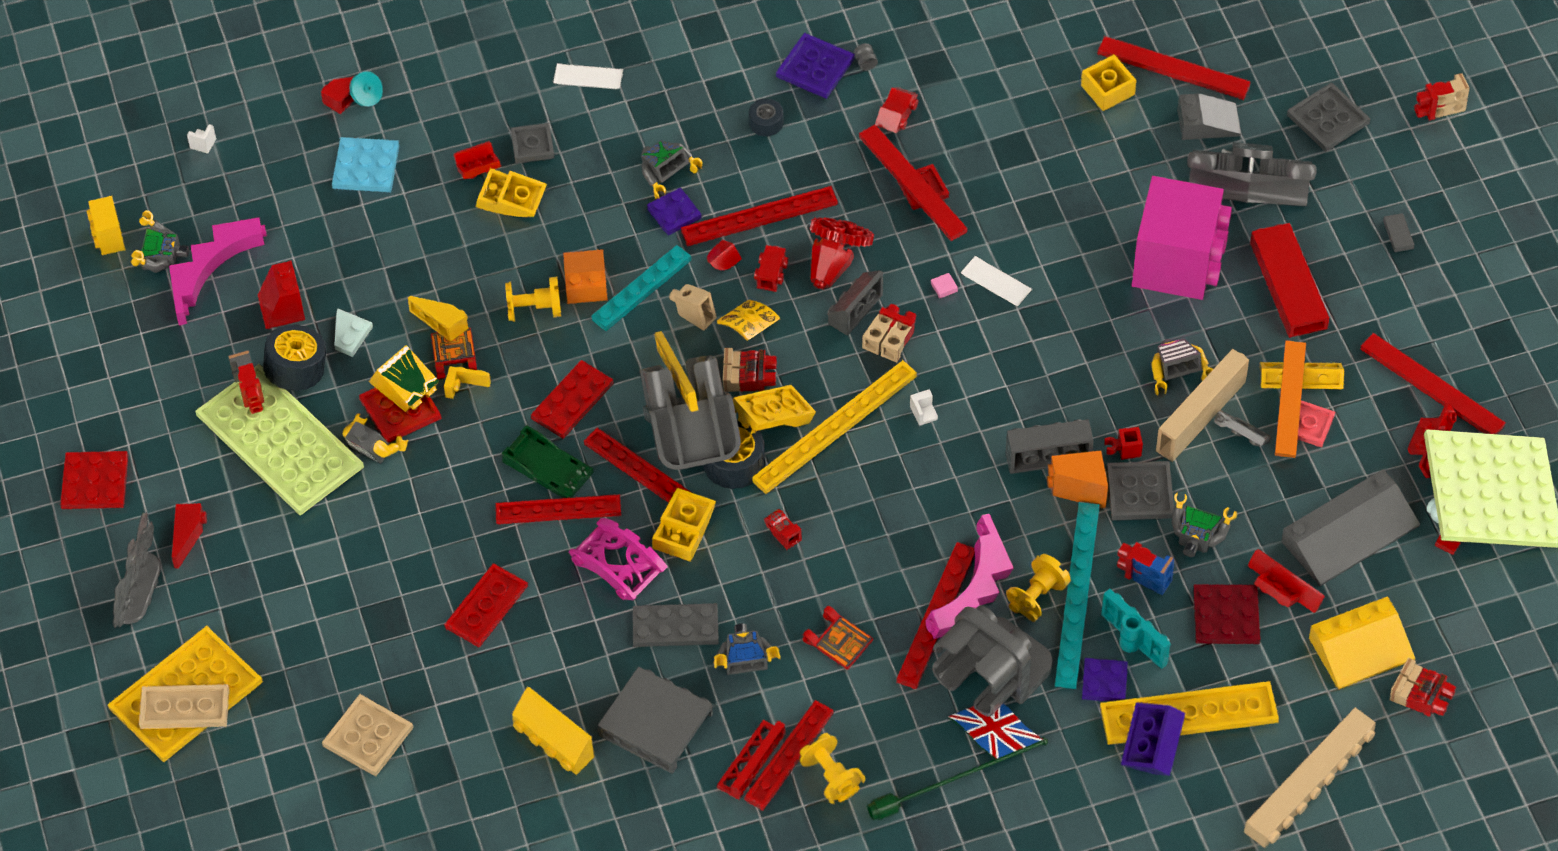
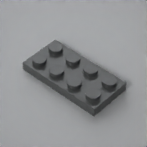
(675, 625)

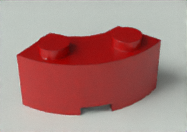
(896, 109)

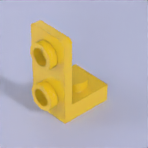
(460, 375)

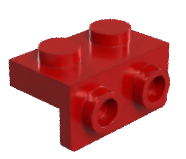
(476, 160)

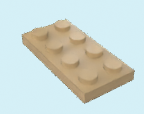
(184, 706)

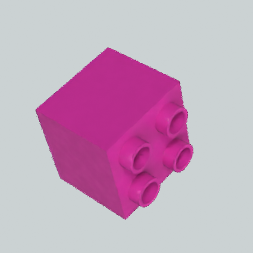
(1181, 238)

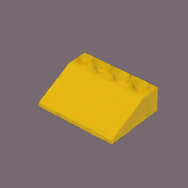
(1361, 642)

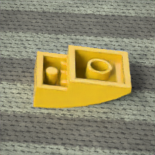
(510, 194)
(683, 524)

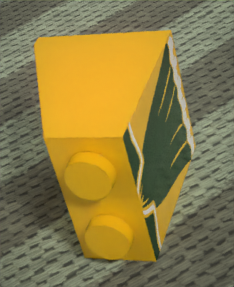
(404, 380)

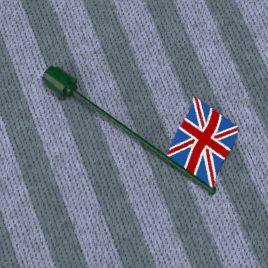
(998, 735)

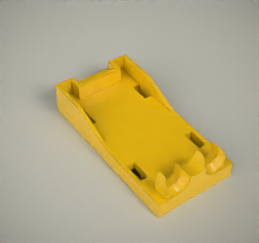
(773, 409)

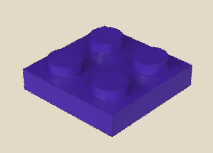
(674, 211)
(1104, 680)

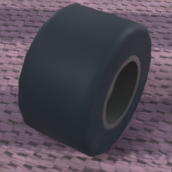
(766, 117)

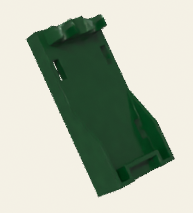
(546, 463)

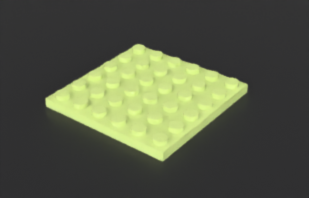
(1492, 488)

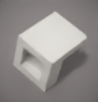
(202, 140)
(922, 407)

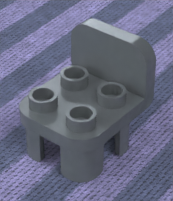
(684, 436)
(997, 651)

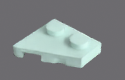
(350, 332)

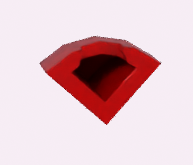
(723, 256)

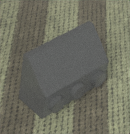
(856, 301)

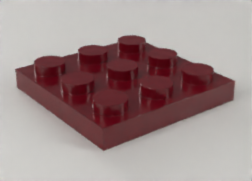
(1226, 614)

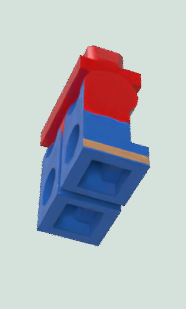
(1146, 567)

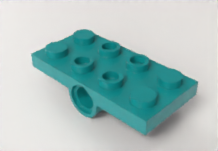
(1134, 630)

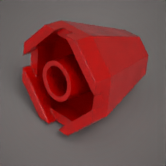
(828, 262)

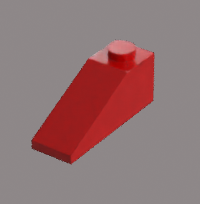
(187, 530)

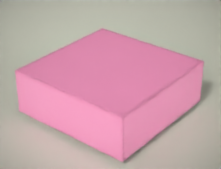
(944, 285)

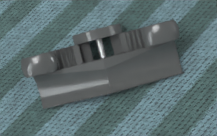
(1275, 183)

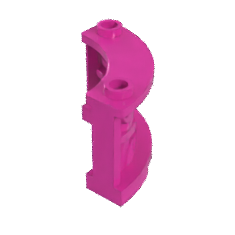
(601, 538)

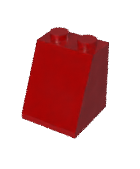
(280, 296)

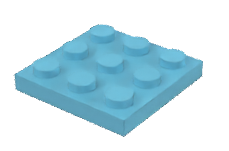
(365, 164)

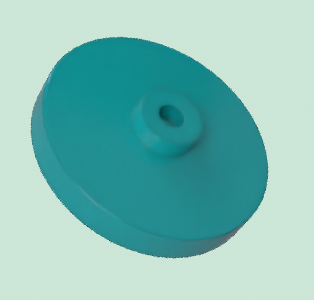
(366, 89)

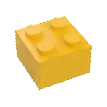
(1108, 82)
(105, 225)

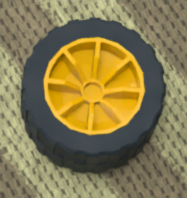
(741, 468)

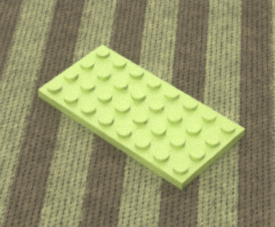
(281, 443)

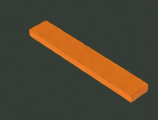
(1290, 399)

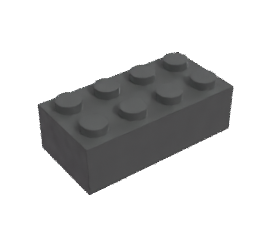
(1034, 446)

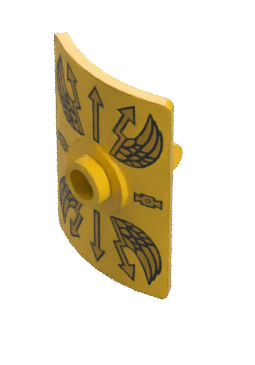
(749, 318)

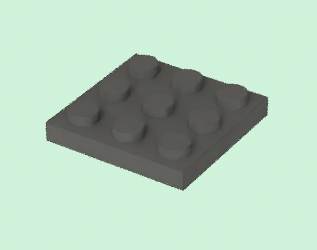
(1328, 116)
(1140, 490)

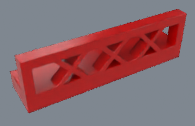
(756, 761)

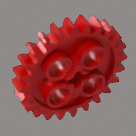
(842, 231)

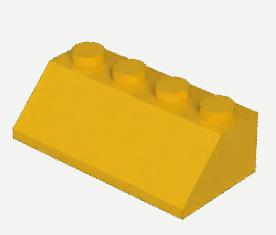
(553, 731)

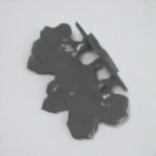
(140, 579)

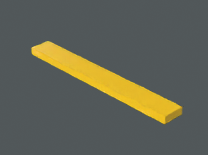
(678, 374)

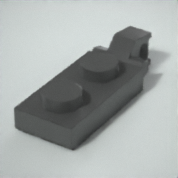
(1242, 428)

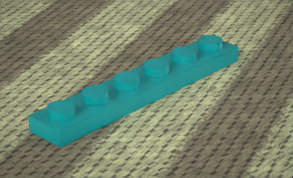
(641, 288)

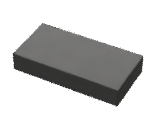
(1398, 232)

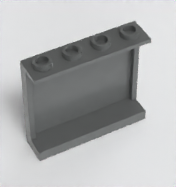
(654, 719)

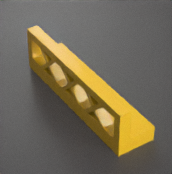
(1314, 376)

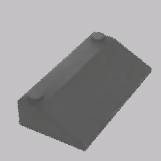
(1350, 527)

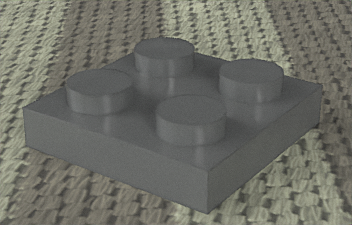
(532, 143)

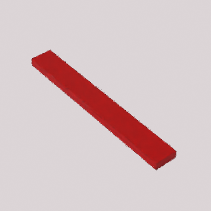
(1174, 68)
(913, 182)
(759, 216)
(1432, 385)

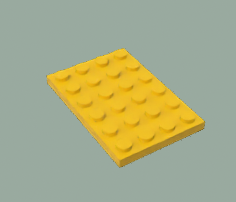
(197, 662)

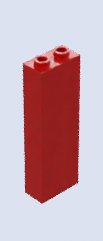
(1289, 280)

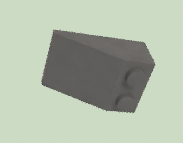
(1207, 117)

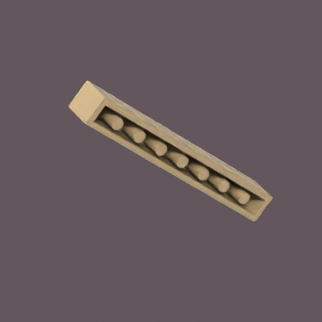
(1310, 777)

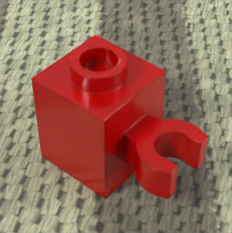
(1128, 443)

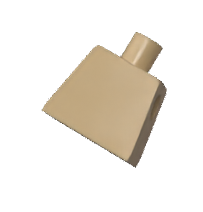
(694, 305)

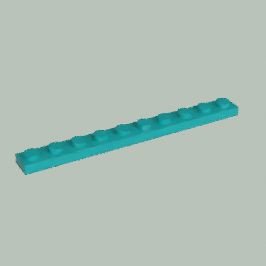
(1077, 596)

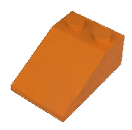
(585, 276)

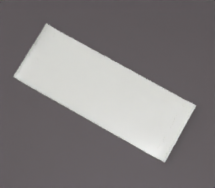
(588, 76)
(996, 281)

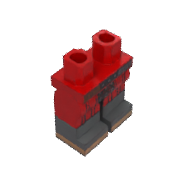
(249, 385)

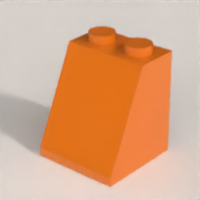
(1079, 477)

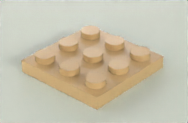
(367, 735)

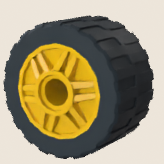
(294, 357)

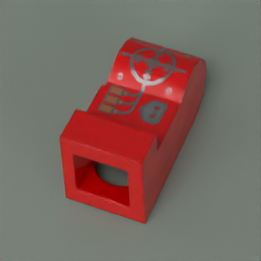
(783, 528)

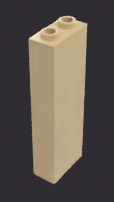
(1202, 405)

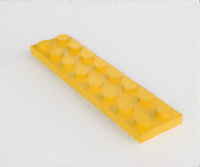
(1203, 710)

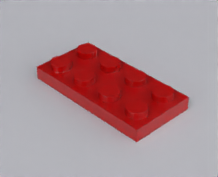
(572, 399)

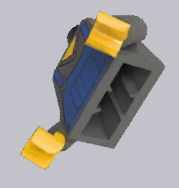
(745, 651)

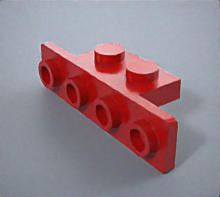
(1417, 444)
(1283, 584)

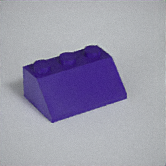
(1153, 738)

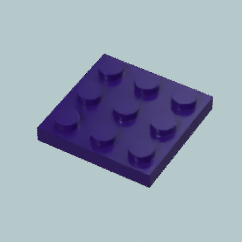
(815, 65)

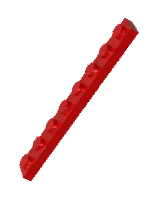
(945, 593)

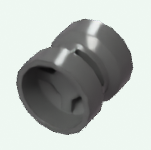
(865, 57)

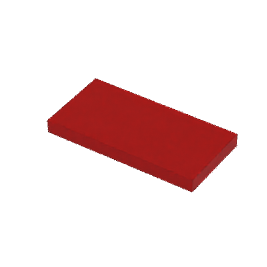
(486, 605)

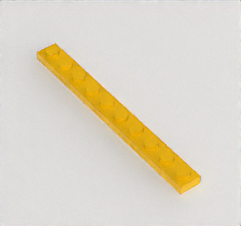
(834, 427)

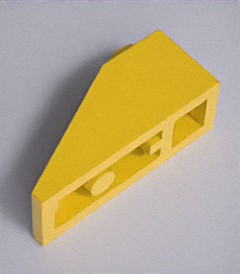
(440, 316)

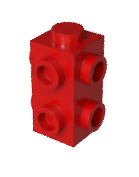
(771, 263)

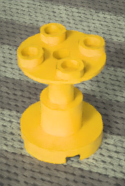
(541, 298)
(1046, 576)
(841, 782)

